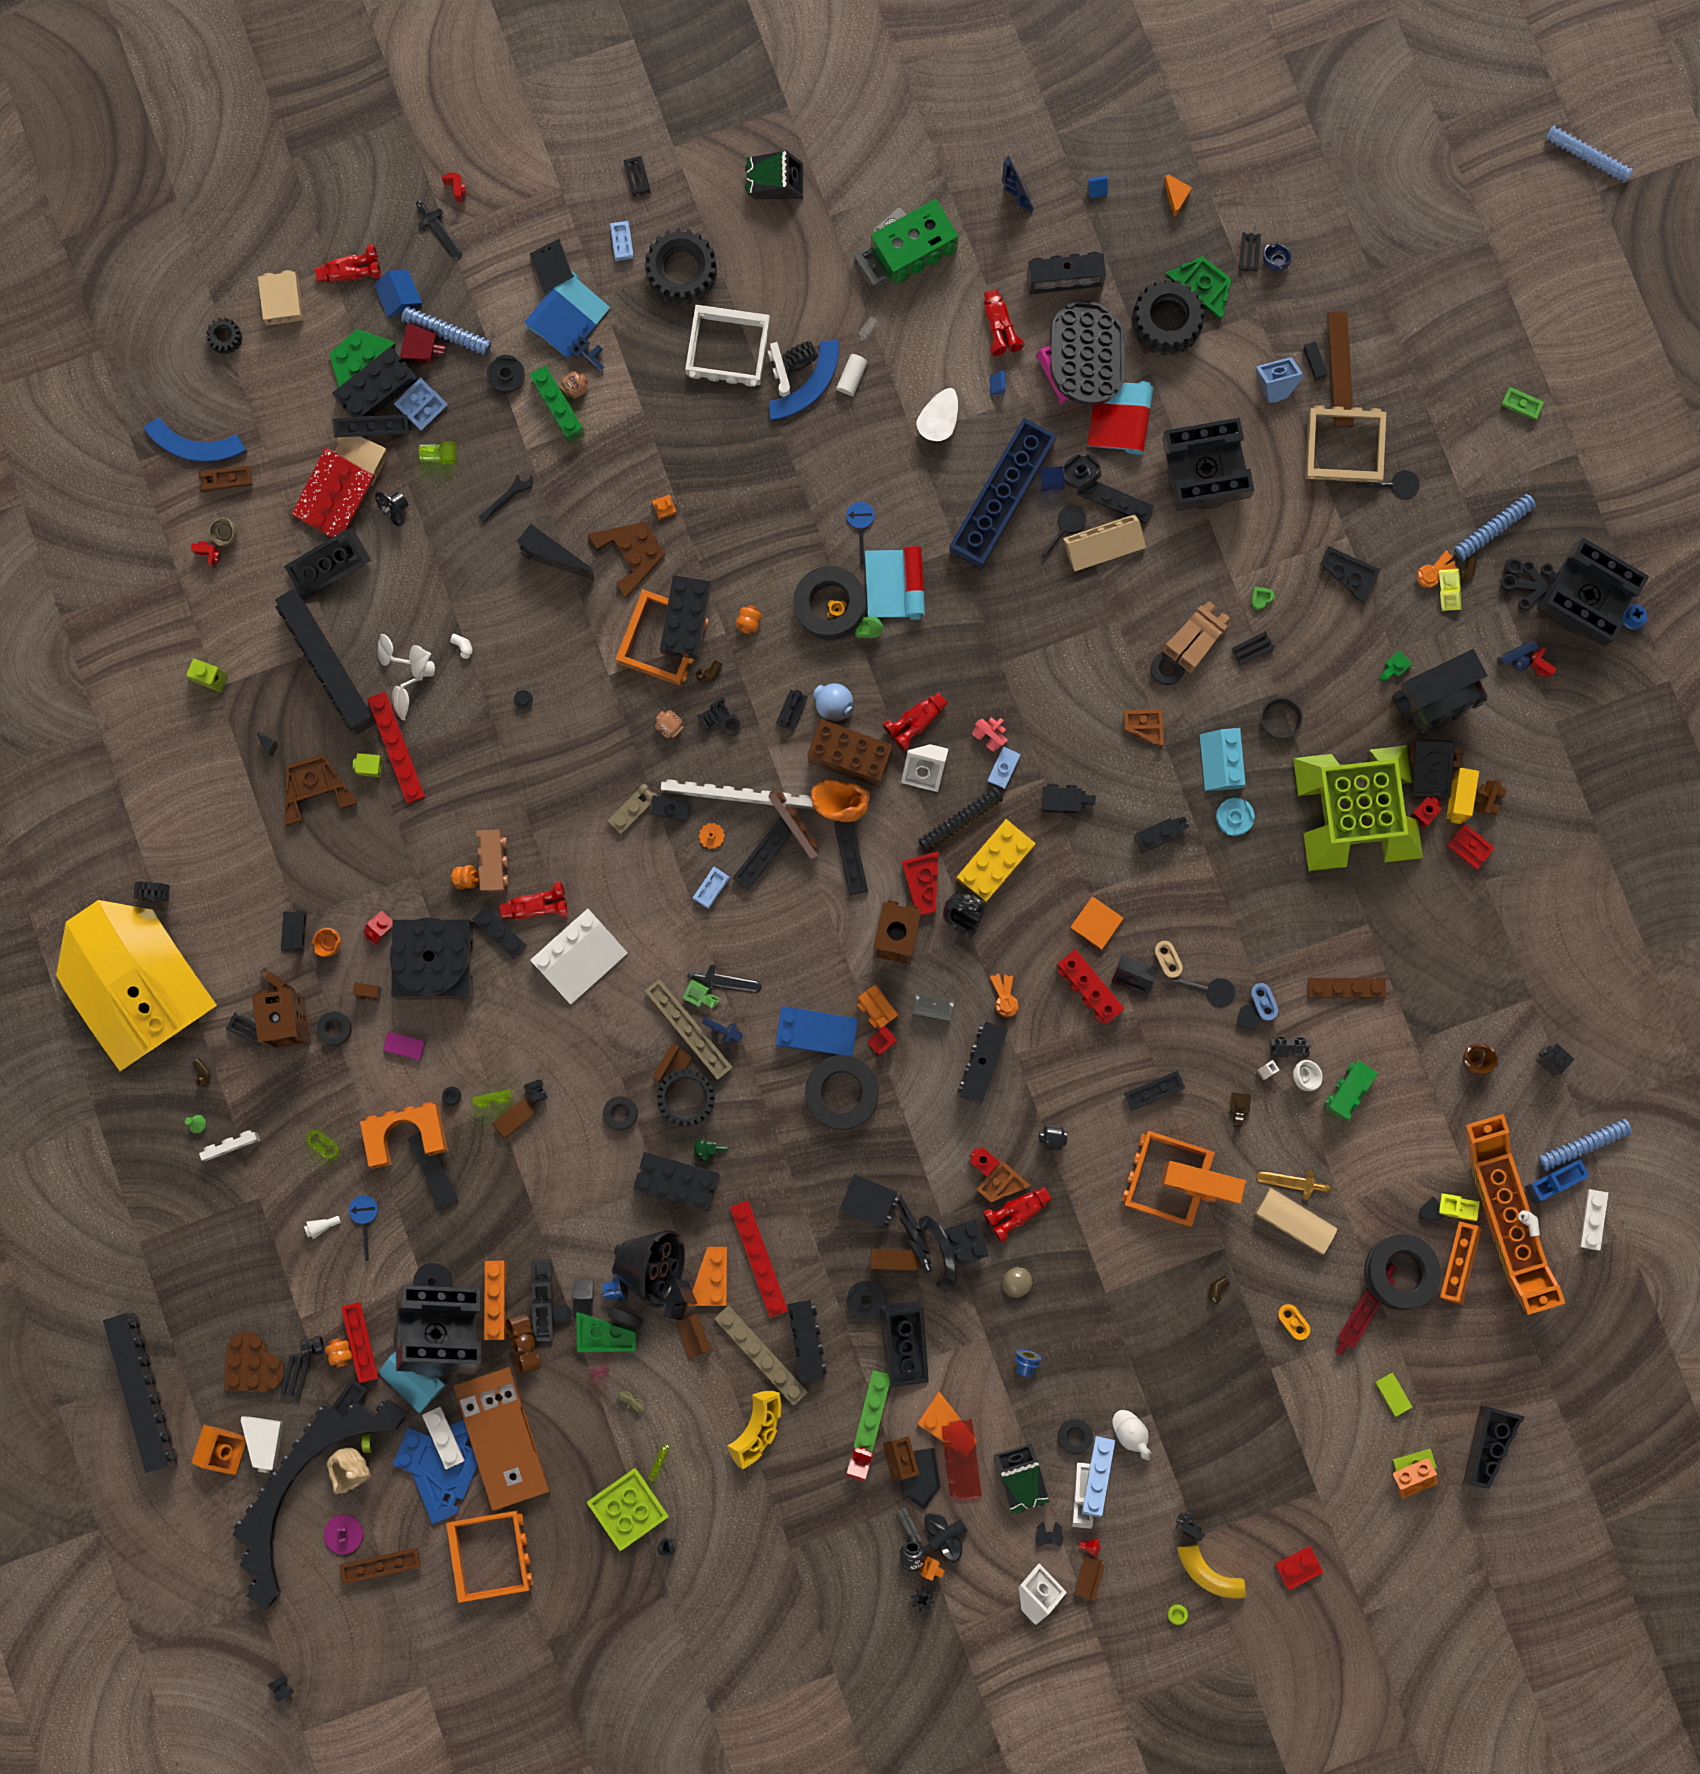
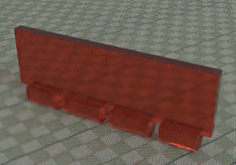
(964, 1457)

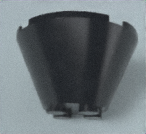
(650, 1264)

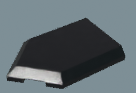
(926, 1484)

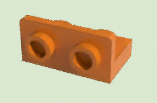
(1415, 1478)

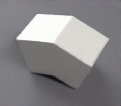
(1268, 1070)

